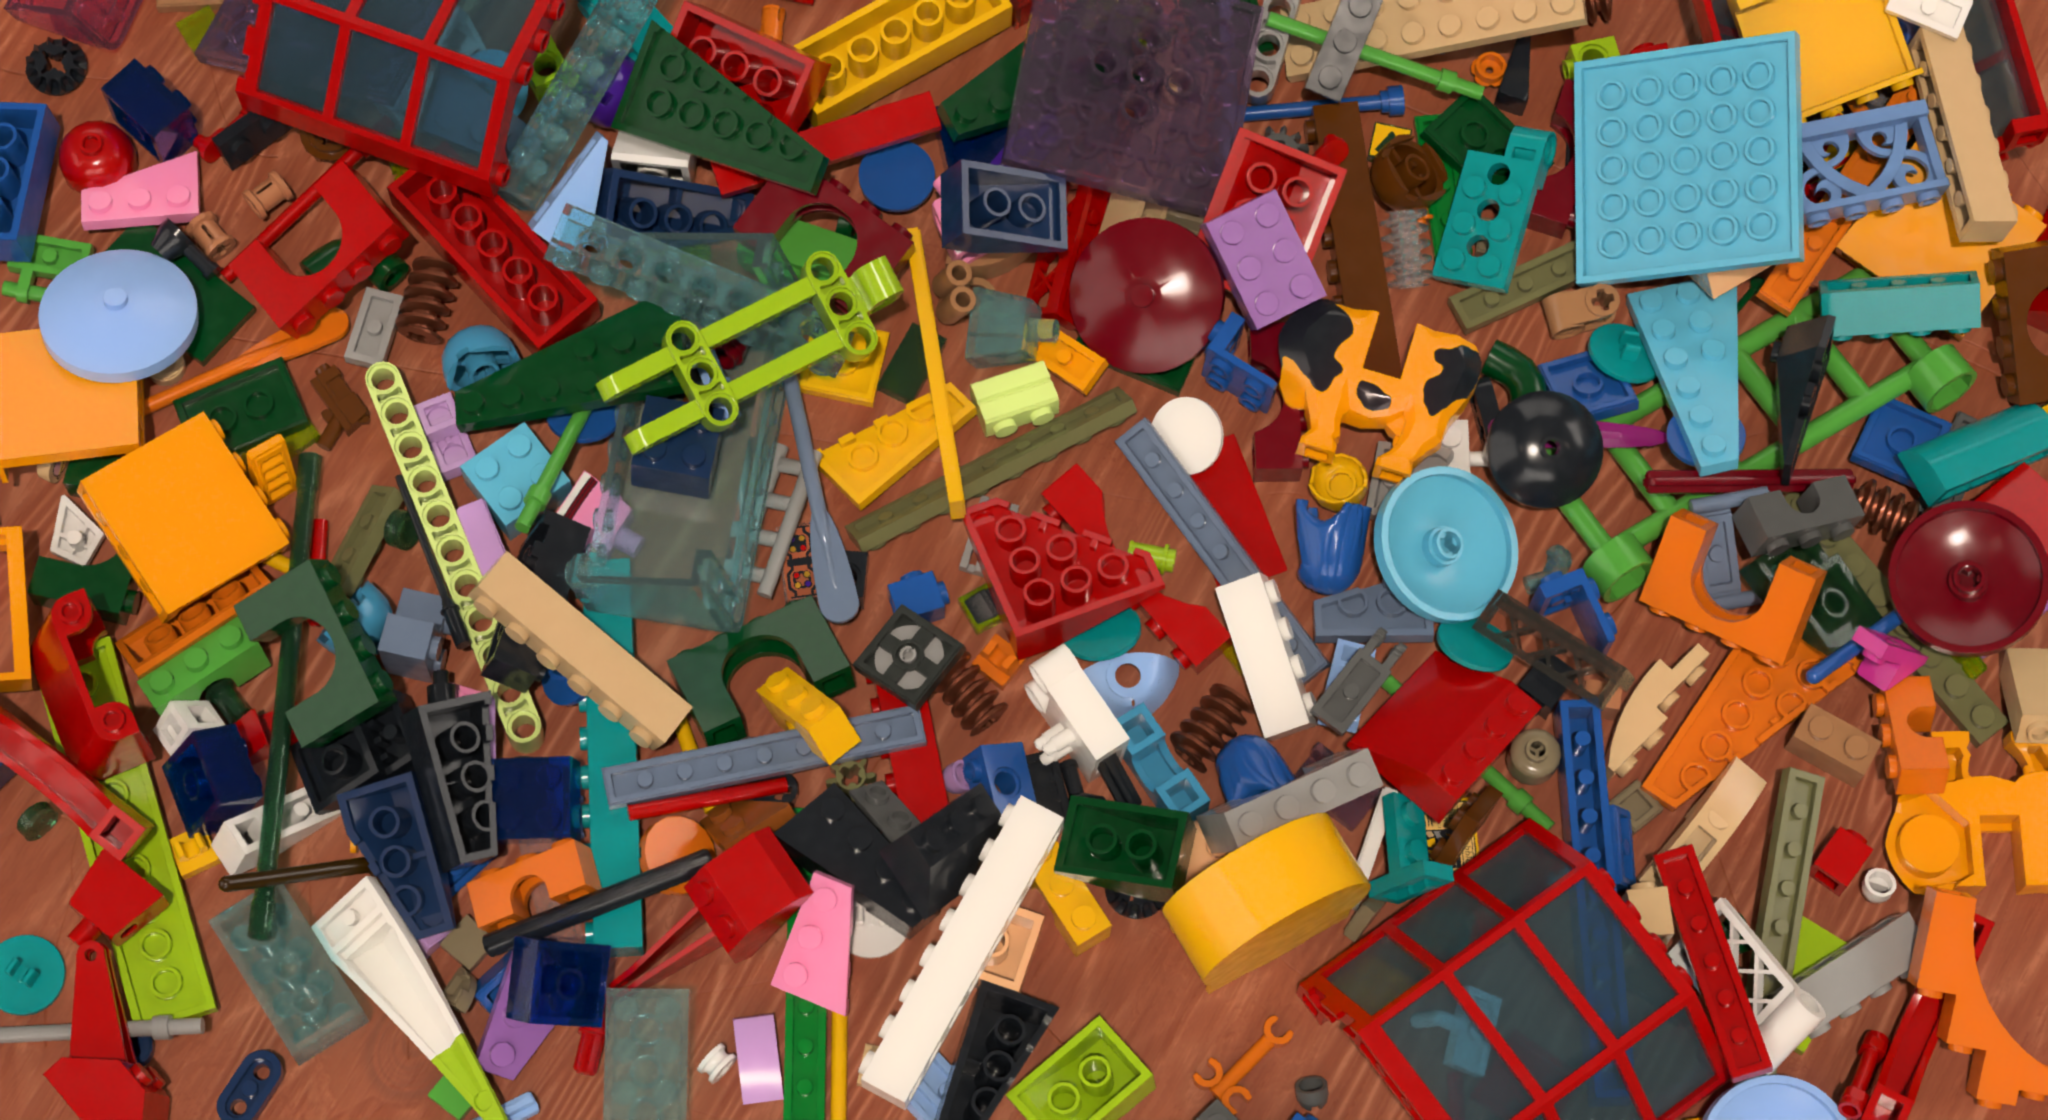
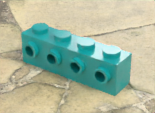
(1902, 304)

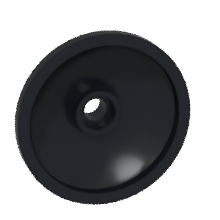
(1519, 456)

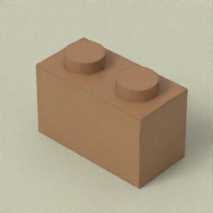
(1833, 745)

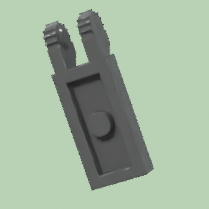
(1356, 685)

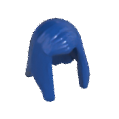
(1331, 547)
(1250, 767)

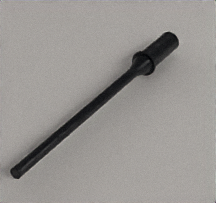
(449, 608)

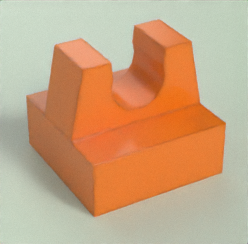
(998, 662)

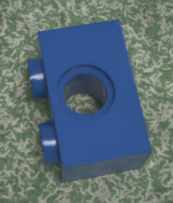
(1000, 765)

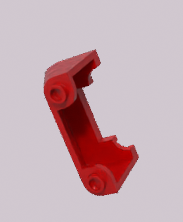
(95, 738)

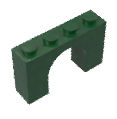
(106, 583)
(792, 632)
(358, 682)

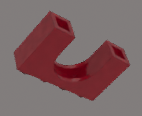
(780, 206)

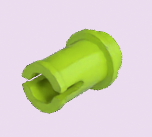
(1162, 556)

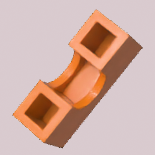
(1912, 760)
(503, 893)

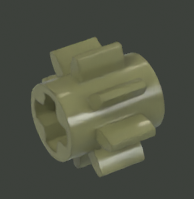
(848, 770)

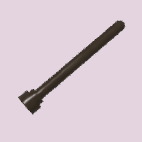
(294, 874)

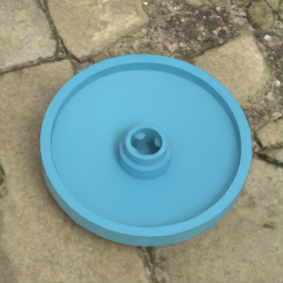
(1445, 544)

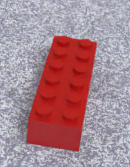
(497, 259)

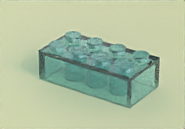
(291, 977)
(647, 1054)

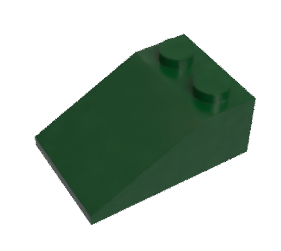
(1126, 847)

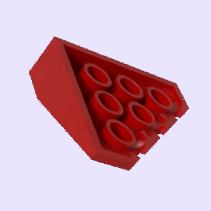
(1050, 579)

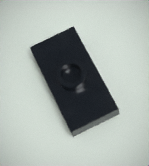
(1048, 785)

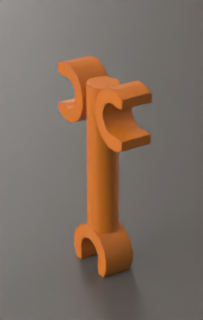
(1224, 1086)

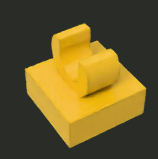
(193, 854)

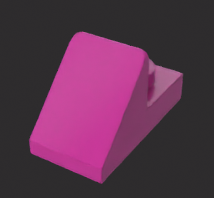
(1886, 658)

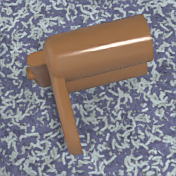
(953, 290)

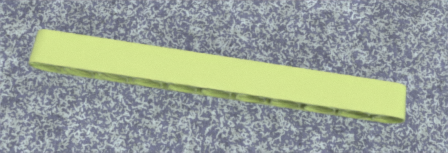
(446, 538)

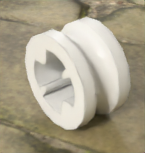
(717, 1063)

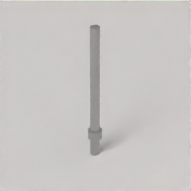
(160, 1028)

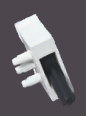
(1079, 723)

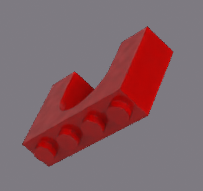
(368, 237)

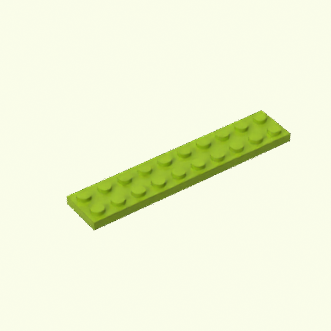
(163, 960)

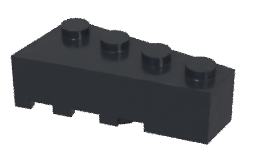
(546, 554)
(456, 776)
(843, 843)
(992, 1051)

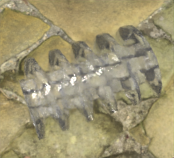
(1406, 248)

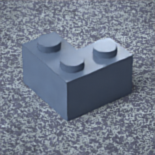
(414, 637)

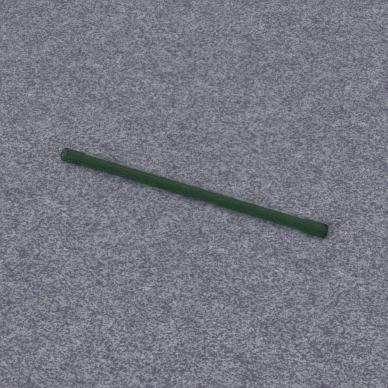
(263, 903)

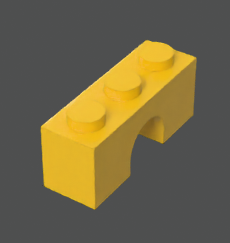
(814, 715)
(1072, 906)

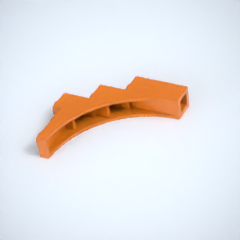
(1947, 964)

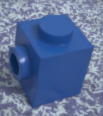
(920, 594)

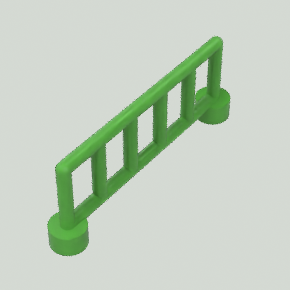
(1933, 378)

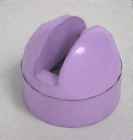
(954, 778)

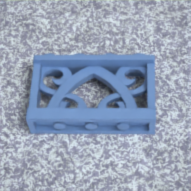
(1893, 125)

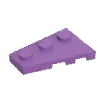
(508, 1042)

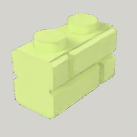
(1015, 400)

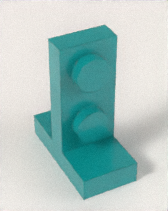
(1407, 851)

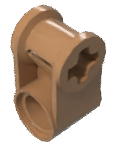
(1575, 312)

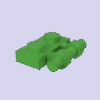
(48, 259)

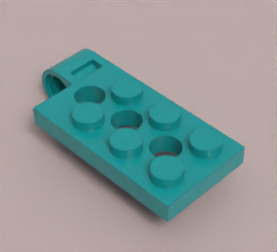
(1528, 159)

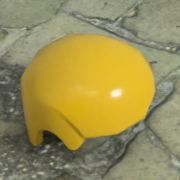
(1338, 482)

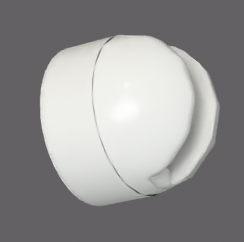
(1876, 884)

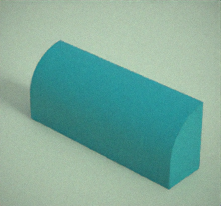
(1977, 452)

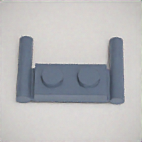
(1721, 563)

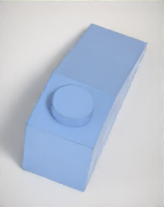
(577, 187)

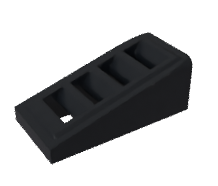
(1515, 84)

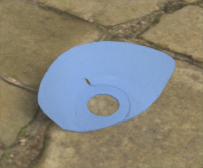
(1156, 681)

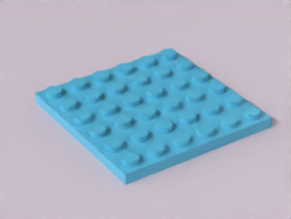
(1689, 160)

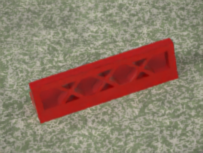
(1084, 222)

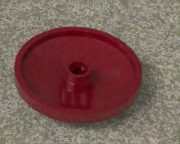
(1146, 295)
(1968, 578)

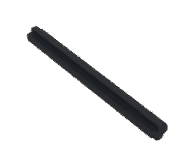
(597, 902)

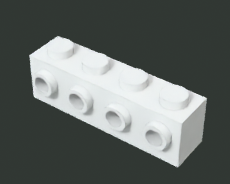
(1266, 655)

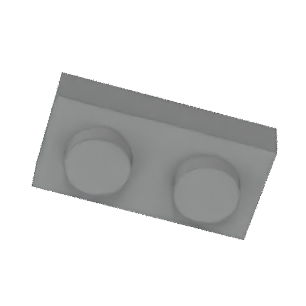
(373, 328)

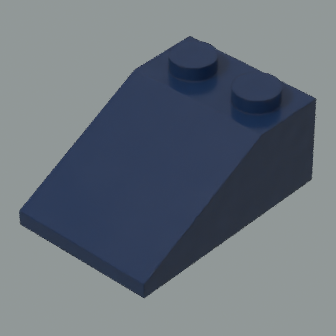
(1002, 209)

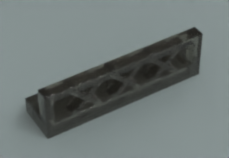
(1562, 642)

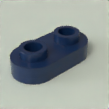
(248, 1089)

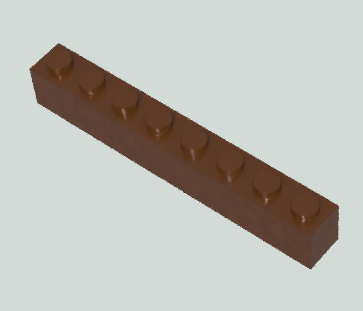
(1354, 234)

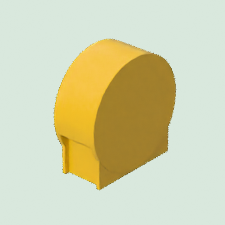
(1266, 899)

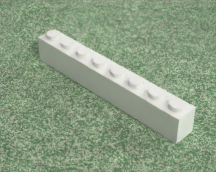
(961, 953)

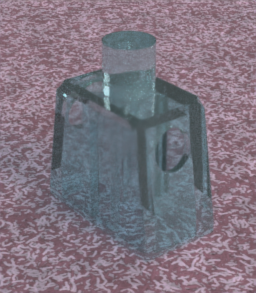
(1006, 329)

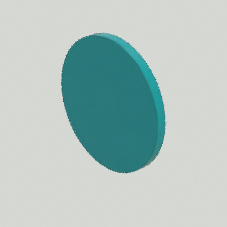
(1621, 353)
(1108, 638)
(1471, 648)
(29, 975)

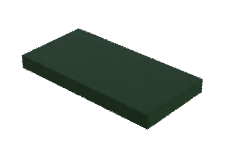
(219, 306)

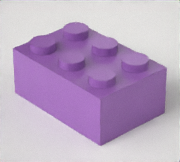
(1263, 260)

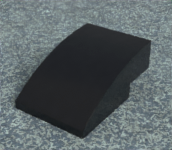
(356, 758)

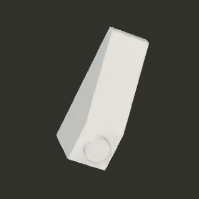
(240, 836)

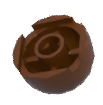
(1407, 174)

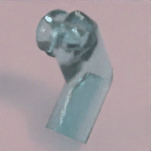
(1558, 560)

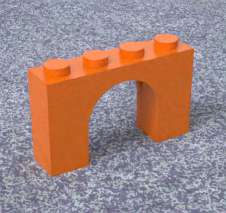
(1678, 589)

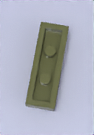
(365, 536)

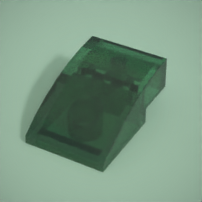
(1839, 605)

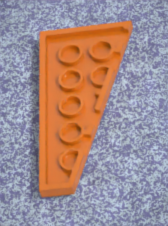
(1736, 716)

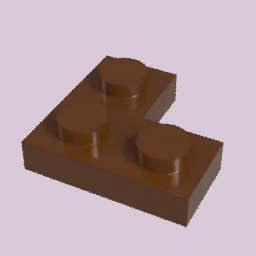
(1465, 825)

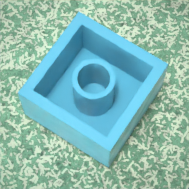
(505, 473)

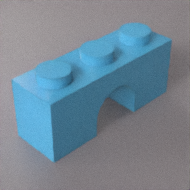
(1157, 769)

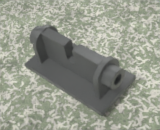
(884, 810)

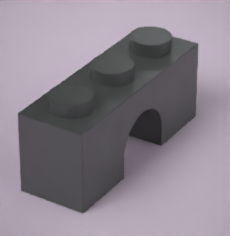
(1773, 526)

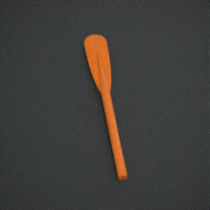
(328, 329)

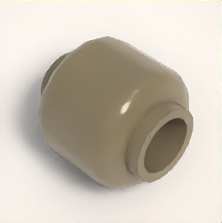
(1537, 767)

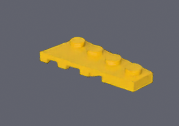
(880, 455)

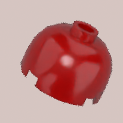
(96, 155)

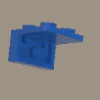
(1229, 373)
(1581, 596)

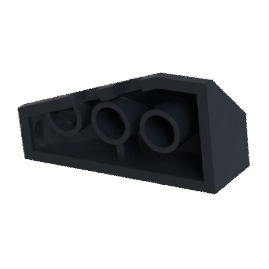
(1798, 378)

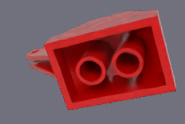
(741, 897)
(102, 1071)

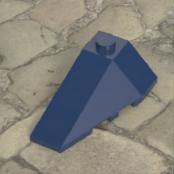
(666, 204)
(397, 841)

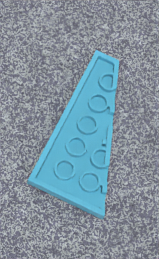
(1696, 362)

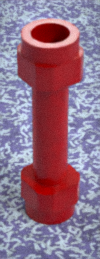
(1854, 1096)

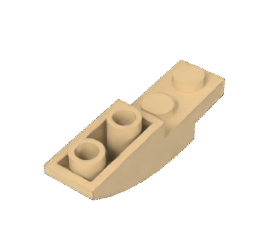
(1641, 718)
(1714, 816)

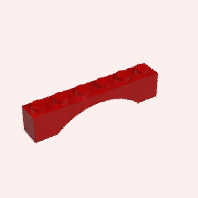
(1187, 627)
(72, 789)
(1911, 1047)

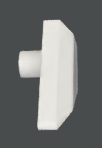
(75, 534)

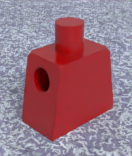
(113, 902)

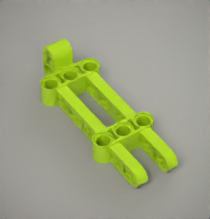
(864, 293)

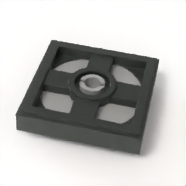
(909, 657)

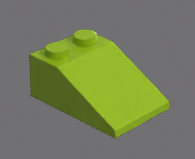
(1085, 1079)

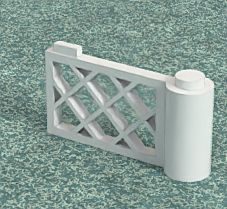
(1789, 1014)

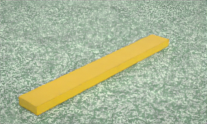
(936, 379)

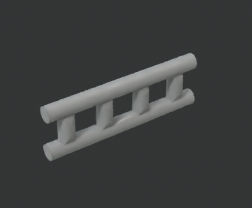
(793, 509)

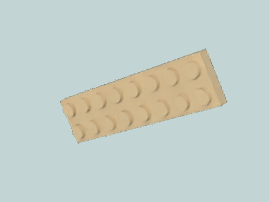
(1436, 26)

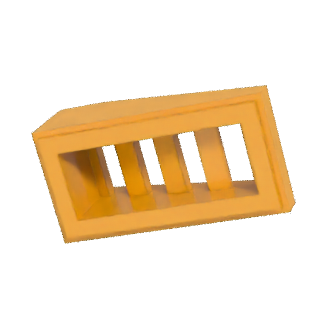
(272, 468)

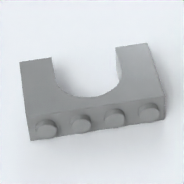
(1320, 789)

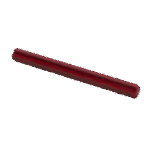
(1735, 480)

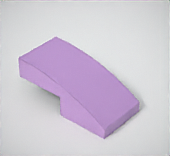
(444, 438)
(758, 1058)

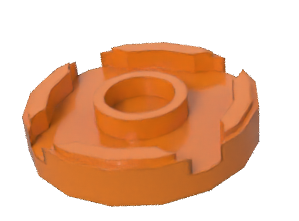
(671, 840)

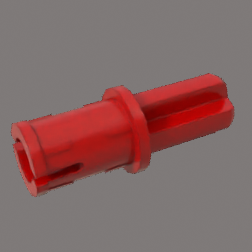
(590, 1048)

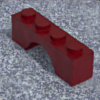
(1554, 205)
(1277, 443)

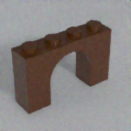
(2019, 277)

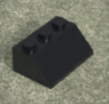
(943, 850)

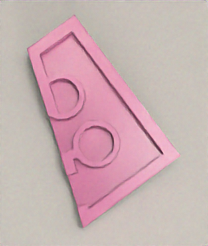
(145, 196)
(818, 948)

